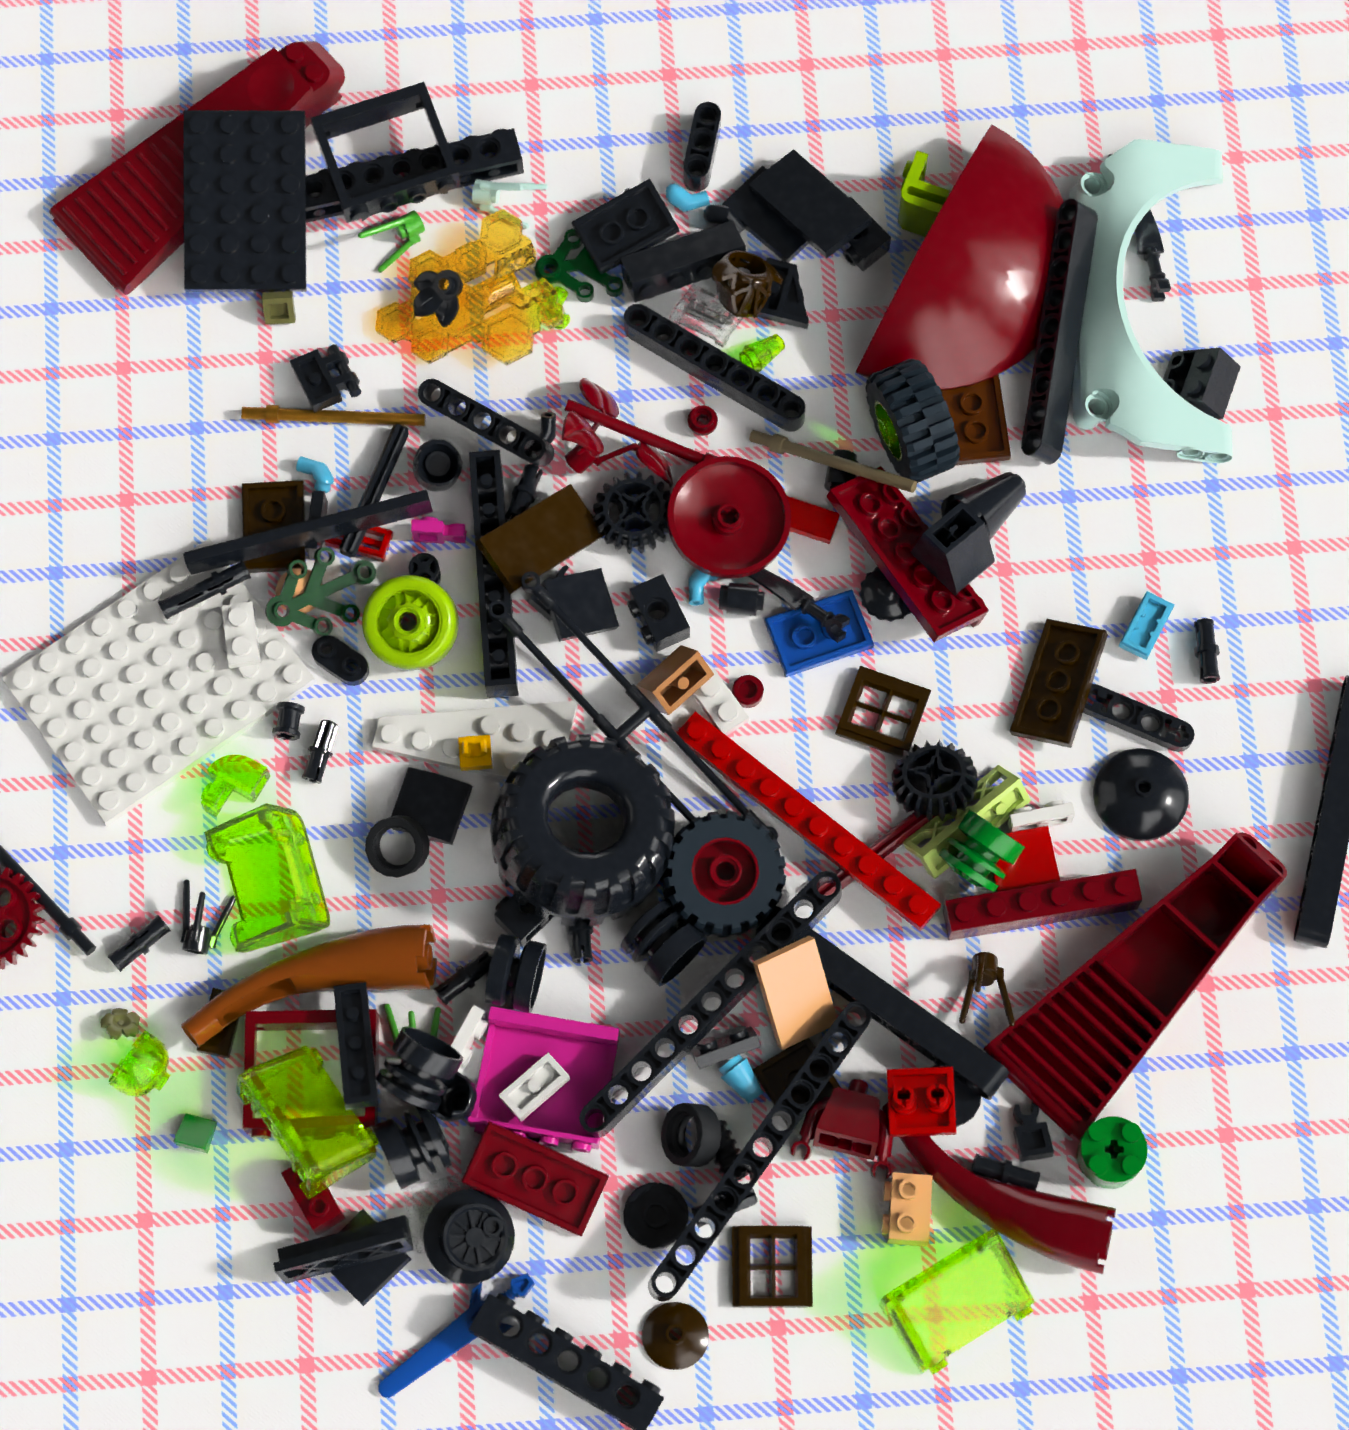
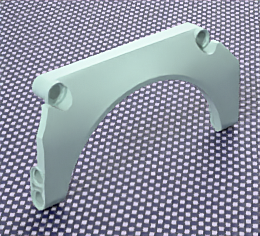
(1110, 366)

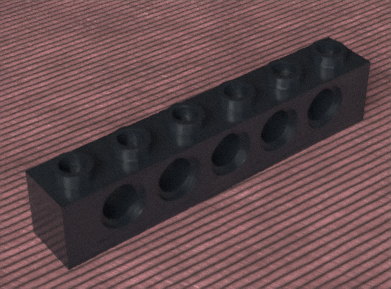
(487, 1327)

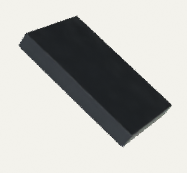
(764, 222)
(625, 226)

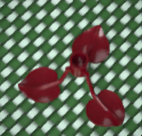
(590, 446)

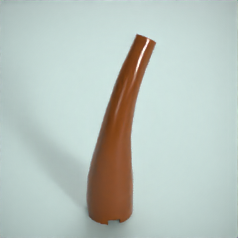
(381, 957)

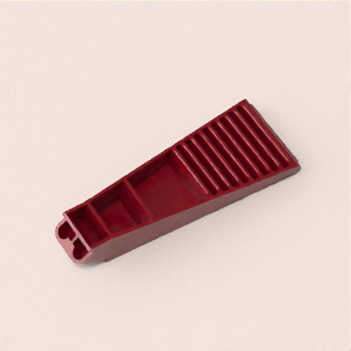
(134, 208)
(1107, 1015)

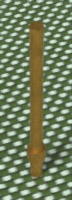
(274, 413)

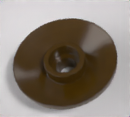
(679, 1353)

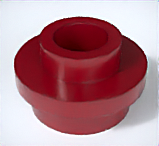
(706, 413)

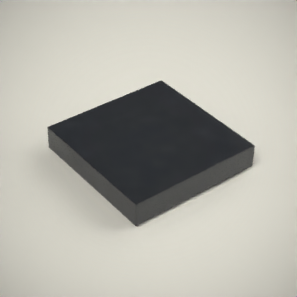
(584, 600)

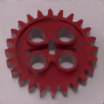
(20, 910)

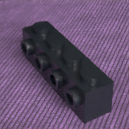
(679, 261)

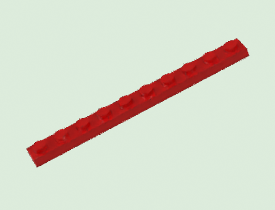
(809, 822)

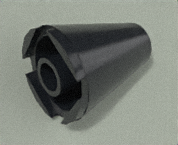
(990, 500)

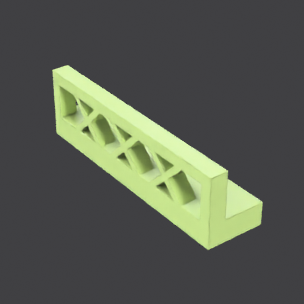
(994, 806)

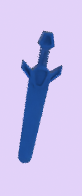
(448, 1340)

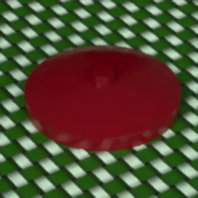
(728, 517)

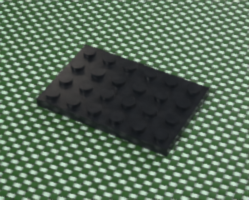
(244, 201)

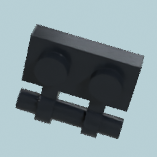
(317, 382)

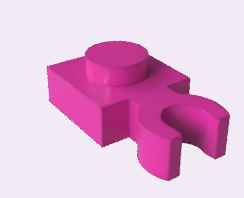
(435, 531)

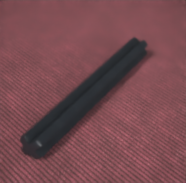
(377, 483)

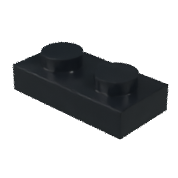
(713, 1050)

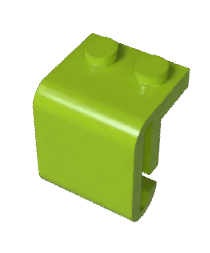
(919, 200)

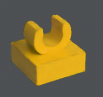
(475, 752)

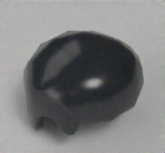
(458, 1100)

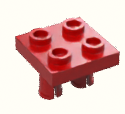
(921, 1102)

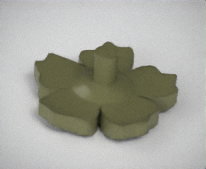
(121, 1023)

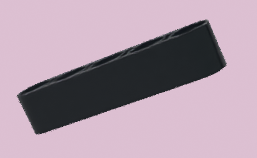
(473, 417)

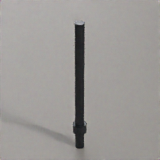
(67, 926)

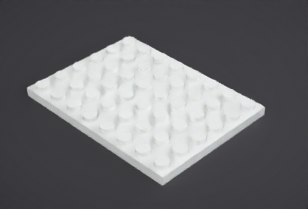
(151, 696)

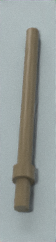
(781, 445)

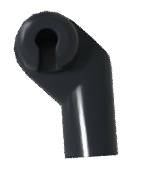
(548, 430)

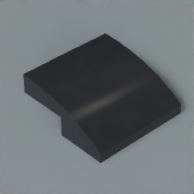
(433, 802)
(369, 1278)

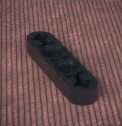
(1137, 712)

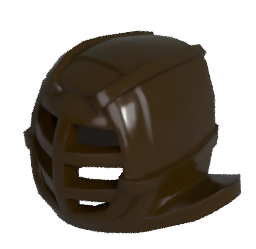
(740, 291)

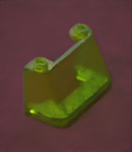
(270, 876)
(307, 1118)
(957, 1301)

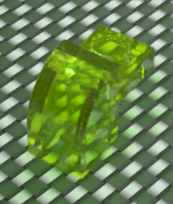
(233, 774)

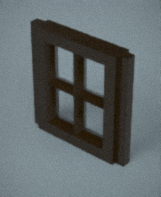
(891, 686)
(742, 1267)

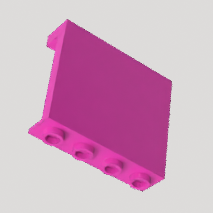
(520, 1040)

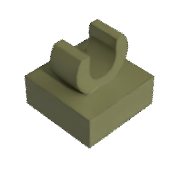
(279, 307)

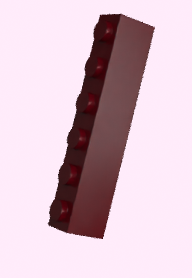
(1042, 904)

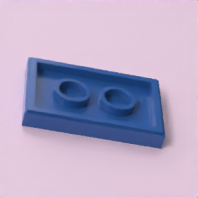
(806, 645)

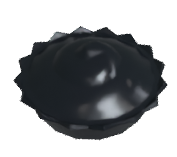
(881, 598)

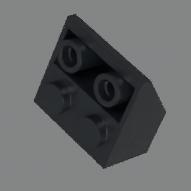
(1203, 378)
(955, 548)

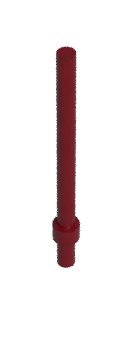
(637, 433)

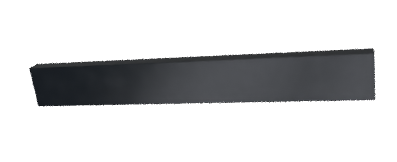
(308, 532)

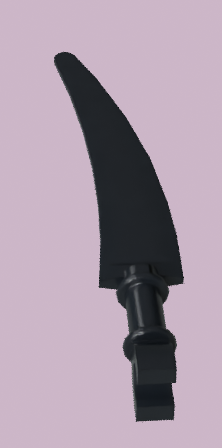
(1151, 246)
(799, 599)

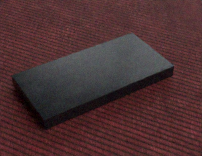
(810, 203)

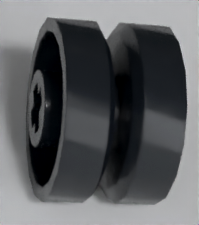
(510, 973)

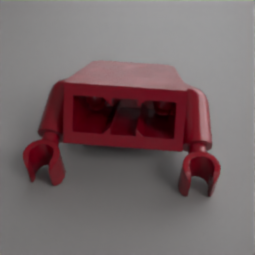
(849, 1124)

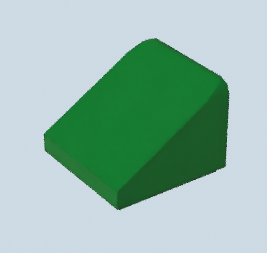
(195, 1133)

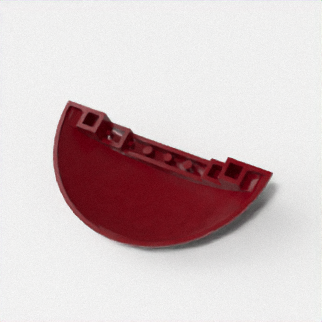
(979, 274)

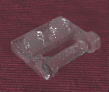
(707, 307)

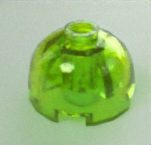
(142, 1067)

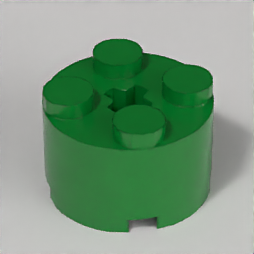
(1125, 1139)

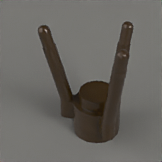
(983, 973)

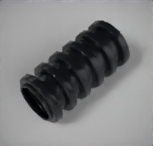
(728, 1152)

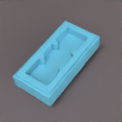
(1146, 625)

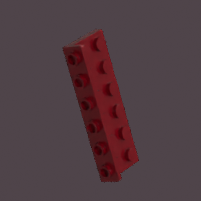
(888, 532)

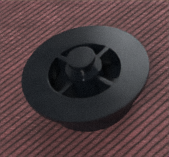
(469, 1236)

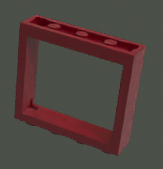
(296, 1020)

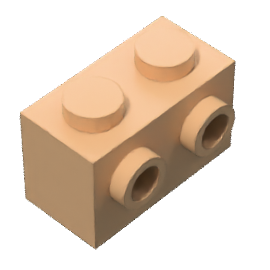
(908, 1209)

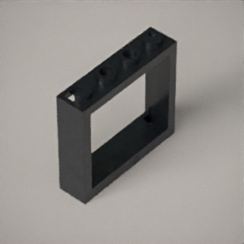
(373, 112)

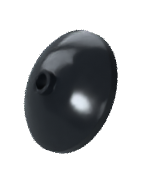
(1133, 812)

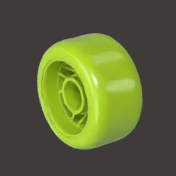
(435, 626)

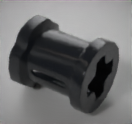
(288, 721)

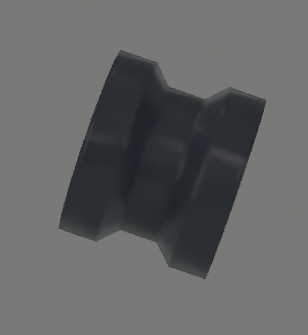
(422, 564)

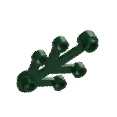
(582, 263)
(315, 593)

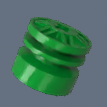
(981, 851)

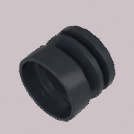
(657, 936)
(418, 1072)
(412, 1146)

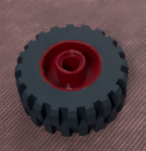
(724, 874)

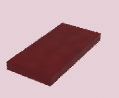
(535, 1178)

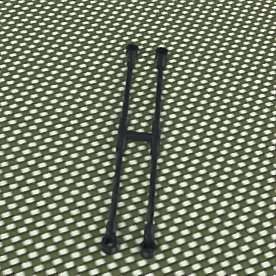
(645, 710)

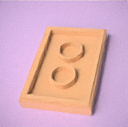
(795, 992)

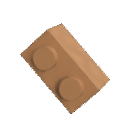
(675, 679)

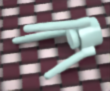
(489, 192)

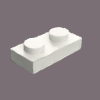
(241, 634)
(721, 705)
(1052, 814)
(472, 1027)
(534, 1087)

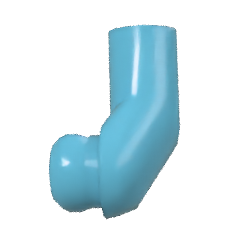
(684, 200)
(319, 472)
(696, 586)

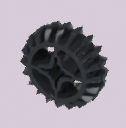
(619, 494)
(950, 791)

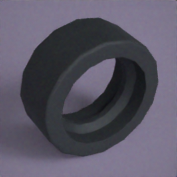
(374, 852)
(707, 1137)

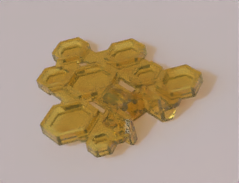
(503, 335)

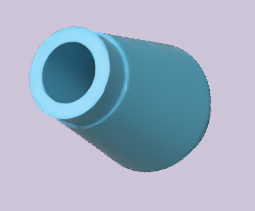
(741, 1078)

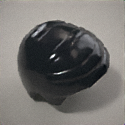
(437, 465)

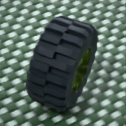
(912, 420)

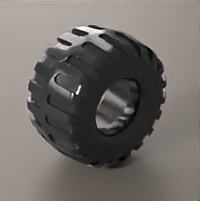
(571, 881)

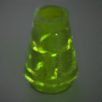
(762, 352)

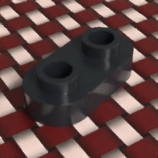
(338, 660)

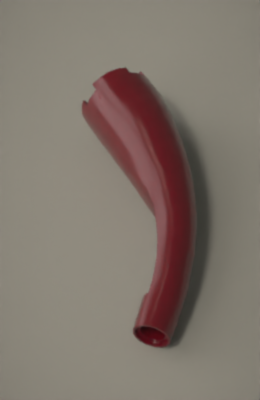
(1043, 1222)

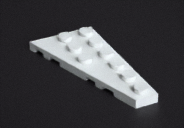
(511, 728)

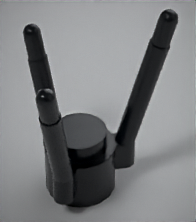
(197, 937)

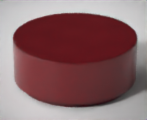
(748, 691)

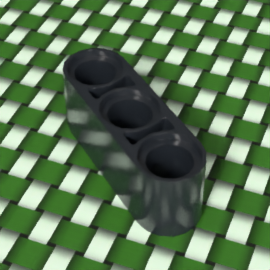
(702, 134)

